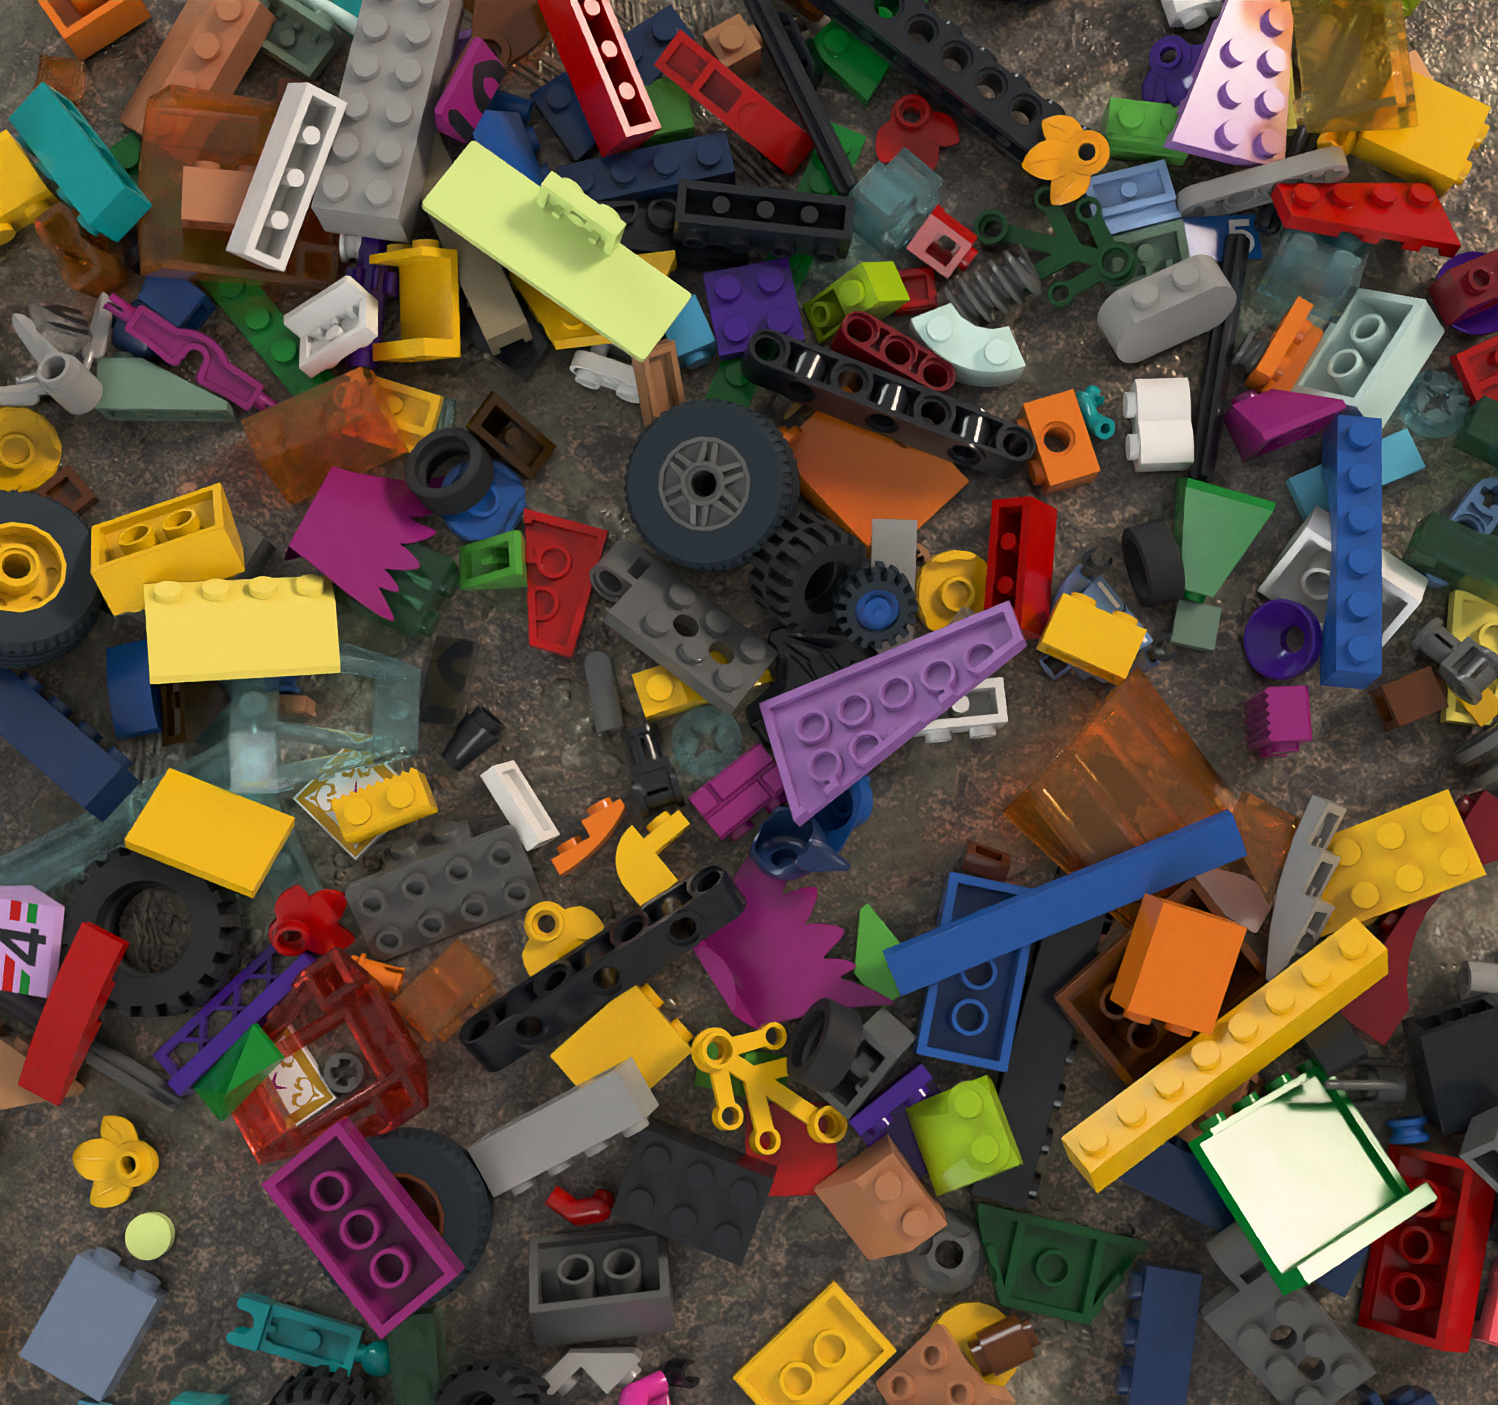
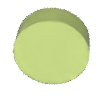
(149, 1235)

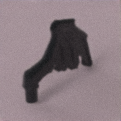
(803, 661)

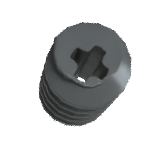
(995, 288)

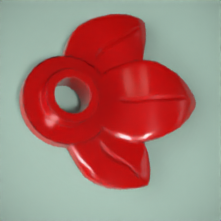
(920, 138)
(314, 920)

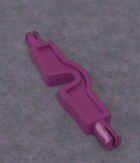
(175, 343)

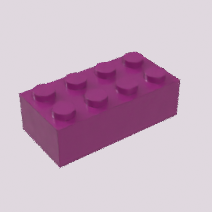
(363, 1226)

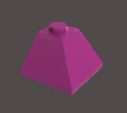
(1277, 419)

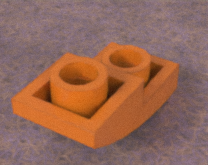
(600, 825)

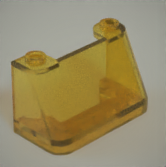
(1353, 66)

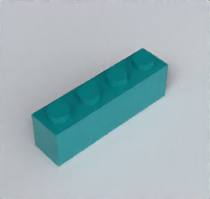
(79, 163)

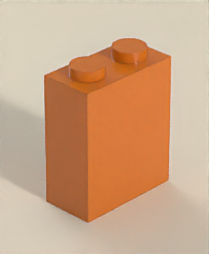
(1177, 966)

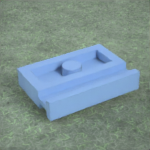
(1134, 197)

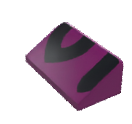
(469, 92)

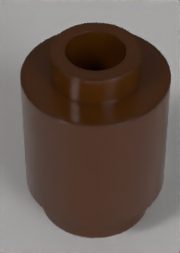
(1003, 1345)

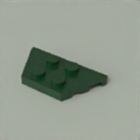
(1052, 1263)

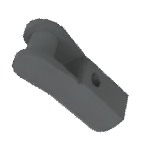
(604, 693)

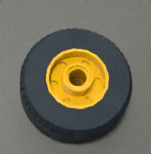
(44, 580)

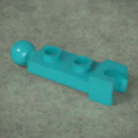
(308, 1337)

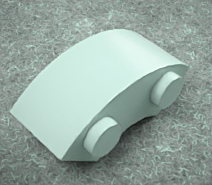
(977, 353)

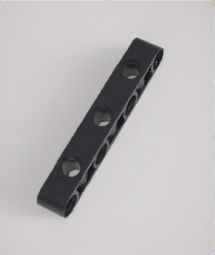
(886, 404)
(627, 950)

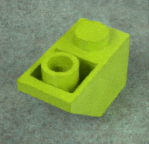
(865, 288)

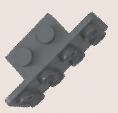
(441, 887)

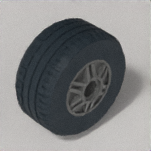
(672, 477)

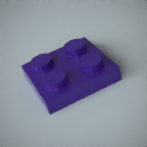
(751, 300)

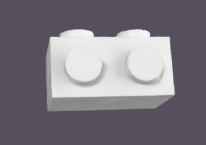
(977, 713)

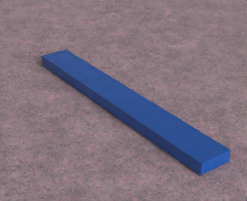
(1065, 902)

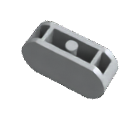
(1166, 308)

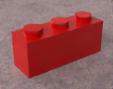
(1022, 560)

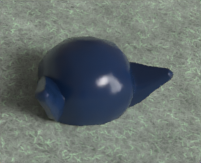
(792, 851)

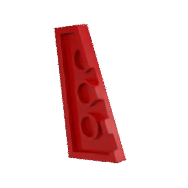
(1370, 212)

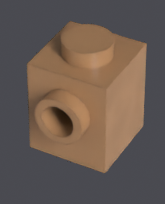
(735, 46)

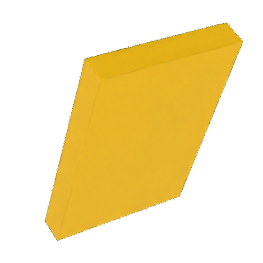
(210, 832)
(816, 1355)

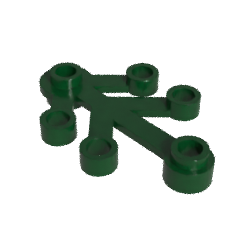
(1064, 248)

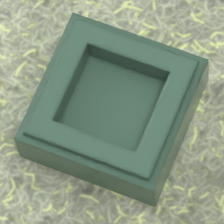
(1195, 625)

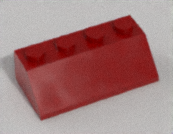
(1430, 1266)

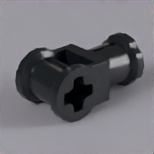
(653, 773)

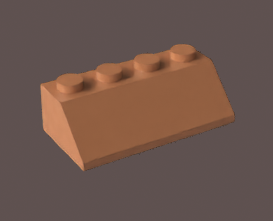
(203, 50)

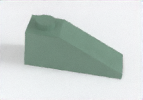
(147, 392)

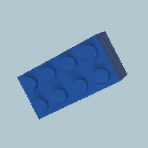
(974, 1011)

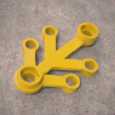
(759, 1086)

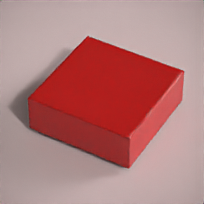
(920, 289)

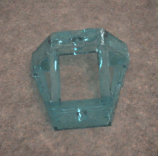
(256, 726)

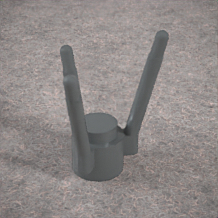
(1379, 1083)

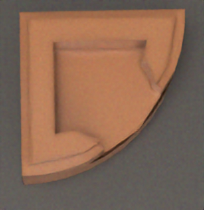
(297, 706)

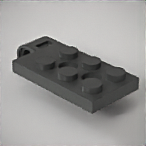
(655, 599)
(1255, 1306)

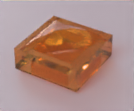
(63, 75)

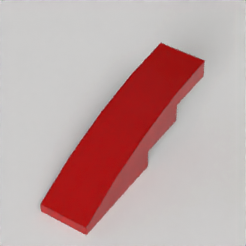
(72, 1013)

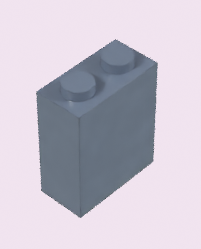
(95, 1322)

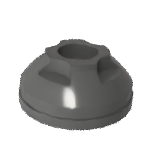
(942, 1279)

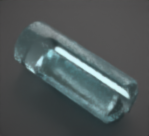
(447, 414)

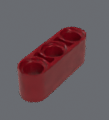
(882, 342)

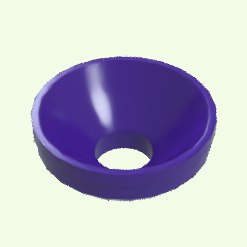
(1267, 635)

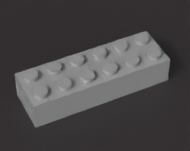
(389, 121)

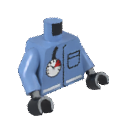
(1083, 582)

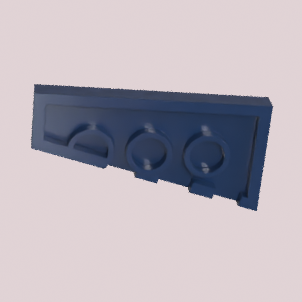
(560, 105)

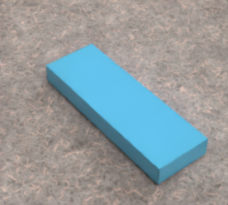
(1399, 460)

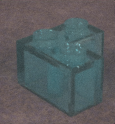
(893, 199)

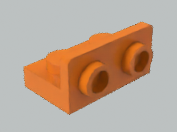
(1287, 350)

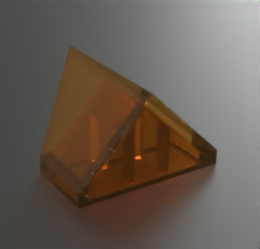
(1267, 839)

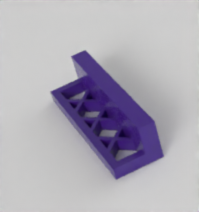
(254, 1013)

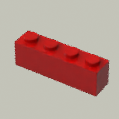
(601, 73)

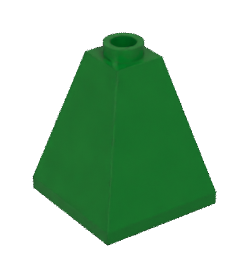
(1213, 532)

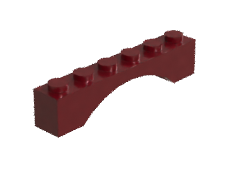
(1382, 1006)

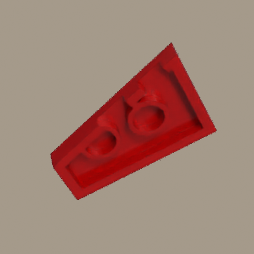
(558, 579)

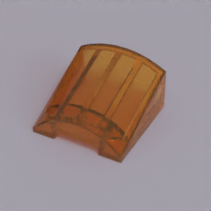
(232, 131)
(1120, 785)

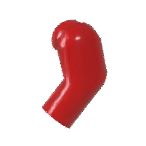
(584, 1210)

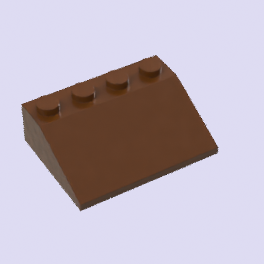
(1129, 1047)

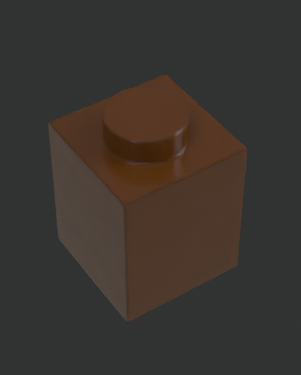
(1409, 698)

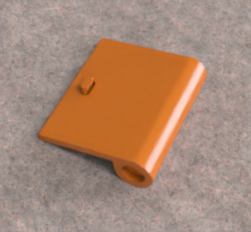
(866, 476)

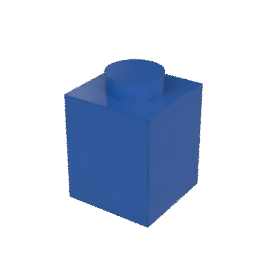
(177, 301)

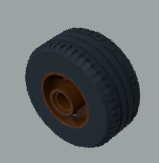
(446, 1190)

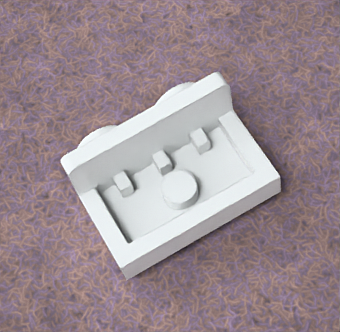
(333, 325)

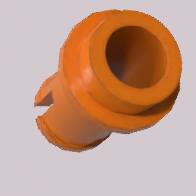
(388, 975)

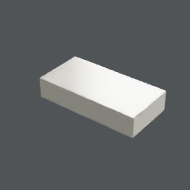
(520, 804)

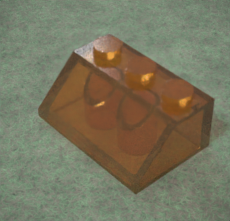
(331, 425)

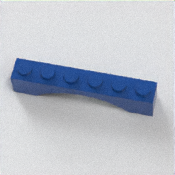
(1354, 604)

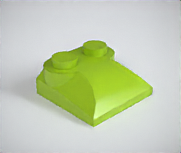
(963, 1135)

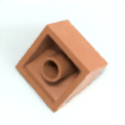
(882, 1201)

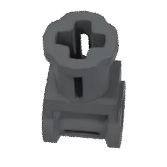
(1458, 661)

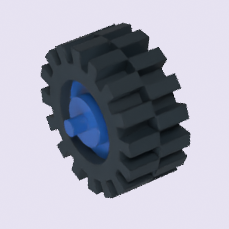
(874, 604)

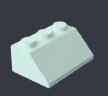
(1372, 353)

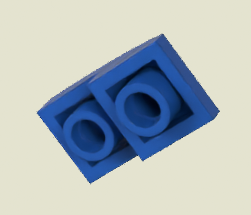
(132, 698)

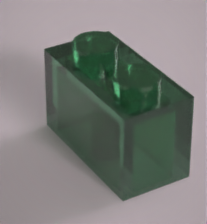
(418, 1357)

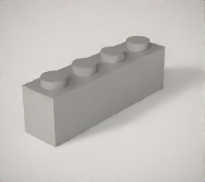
(563, 1128)

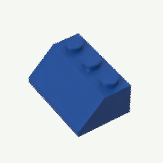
(508, 139)

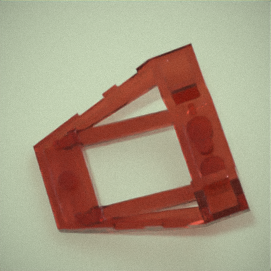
(363, 1003)

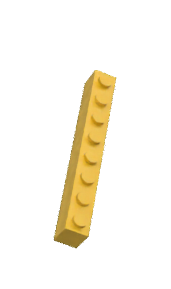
(1219, 1063)

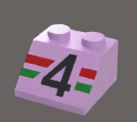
(29, 940)

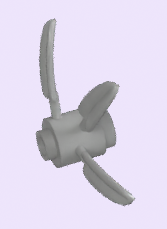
(61, 373)

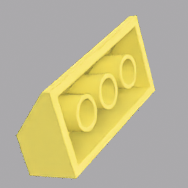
(241, 628)

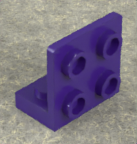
(887, 1113)

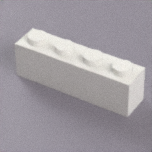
(286, 176)

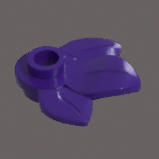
(1170, 80)

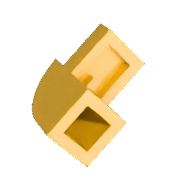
(637, 858)

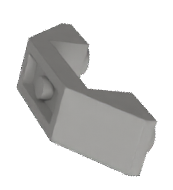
(603, 1363)

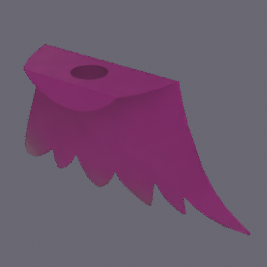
(357, 533)
(772, 961)

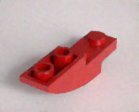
(734, 102)

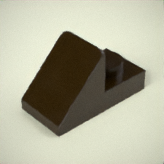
(510, 436)

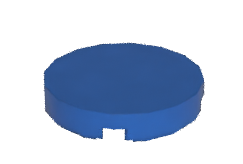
(496, 513)

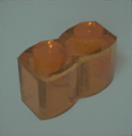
(80, 256)
(446, 991)

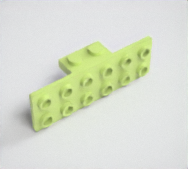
(559, 247)

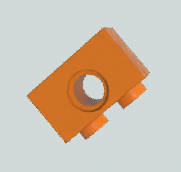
(1062, 418)

